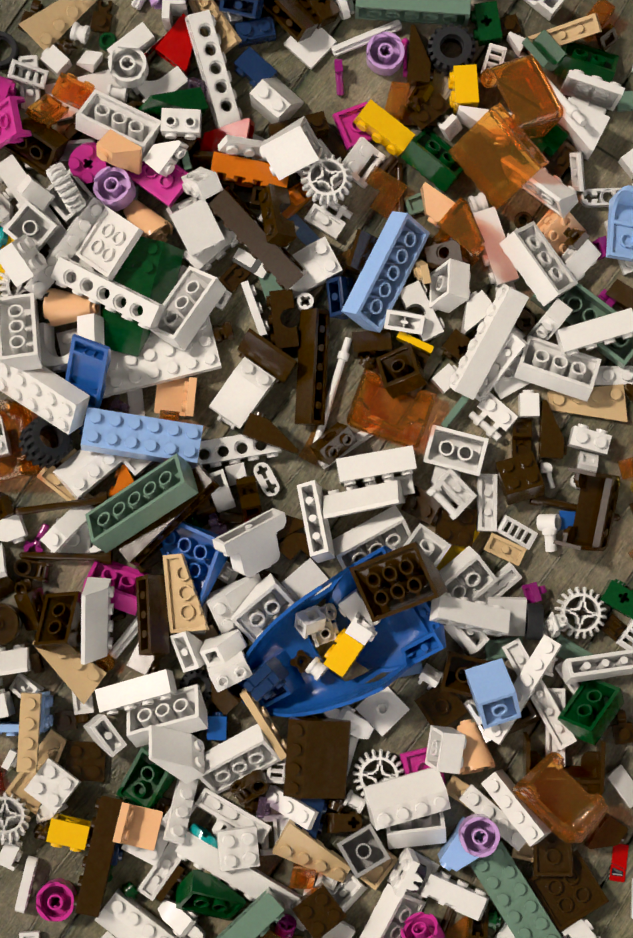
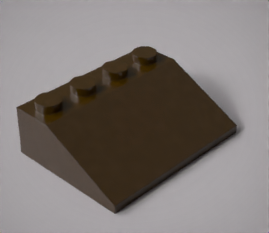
(397, 581)
(317, 758)

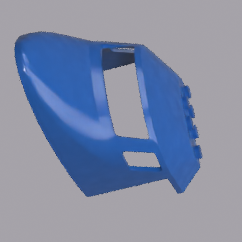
(398, 645)

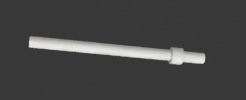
(571, 110)
(342, 357)

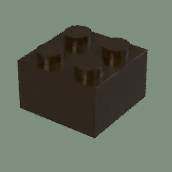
(520, 478)
(318, 911)

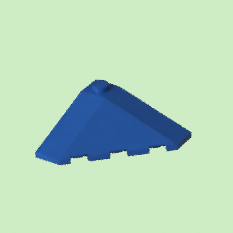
(201, 556)

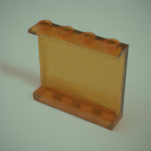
(498, 156)

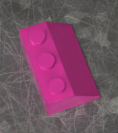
(124, 583)

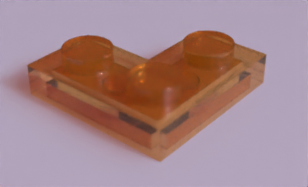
(390, 190)

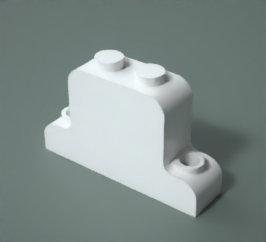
(253, 543)

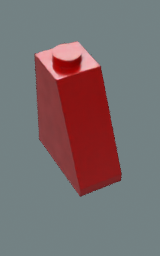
(177, 46)
(242, 128)

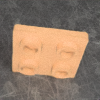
(553, 227)
(176, 396)
(138, 826)

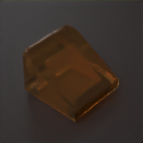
(626, 468)

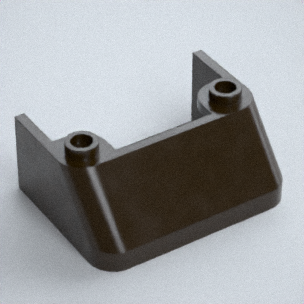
(593, 512)
(588, 775)

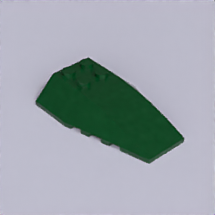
(151, 271)

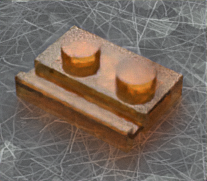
(47, 110)

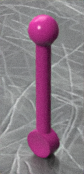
(405, 41)

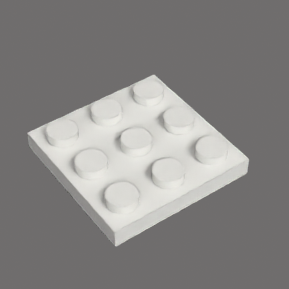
(592, 89)
(109, 243)

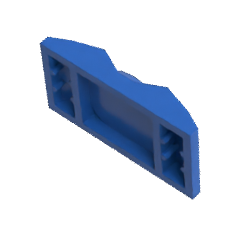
(88, 368)

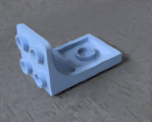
(620, 225)
(46, 720)

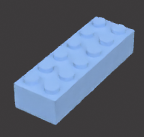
(386, 271)
(140, 436)

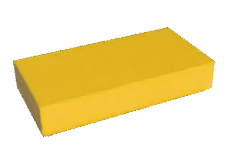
(419, 344)

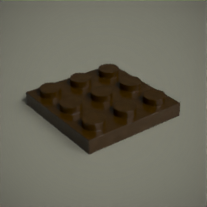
(569, 897)

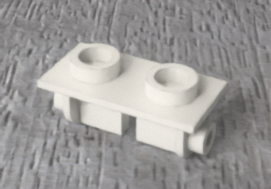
(554, 625)

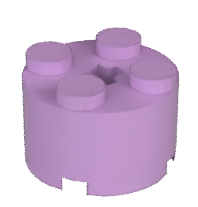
(379, 45)
(123, 191)
(471, 844)

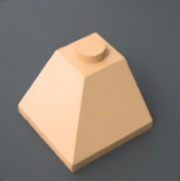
(120, 152)
(434, 203)

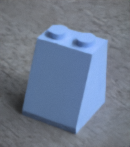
(493, 693)
(453, 854)

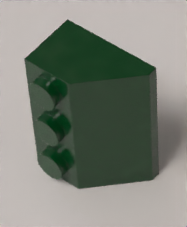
(589, 60)
(432, 159)
(591, 710)

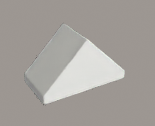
(35, 192)
(404, 321)
(24, 684)

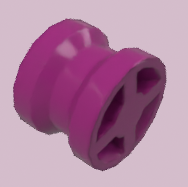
(289, 924)

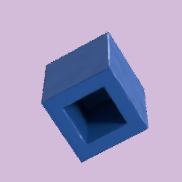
(217, 726)

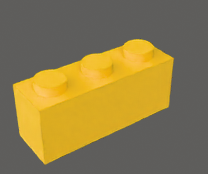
(383, 128)

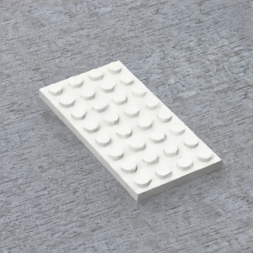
(156, 362)

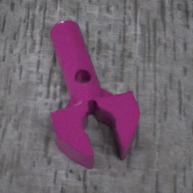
(339, 76)
(43, 530)

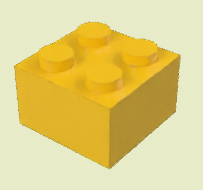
(464, 87)
(343, 654)
(69, 832)

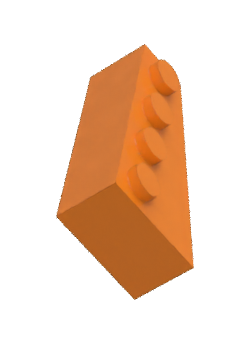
(245, 171)

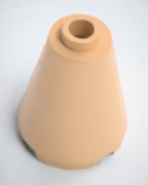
(147, 220)
(64, 307)
(476, 753)

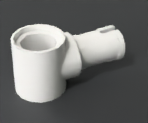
(549, 525)

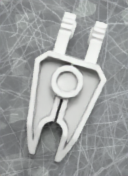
(359, 726)
(181, 921)

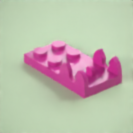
(10, 121)
(163, 188)

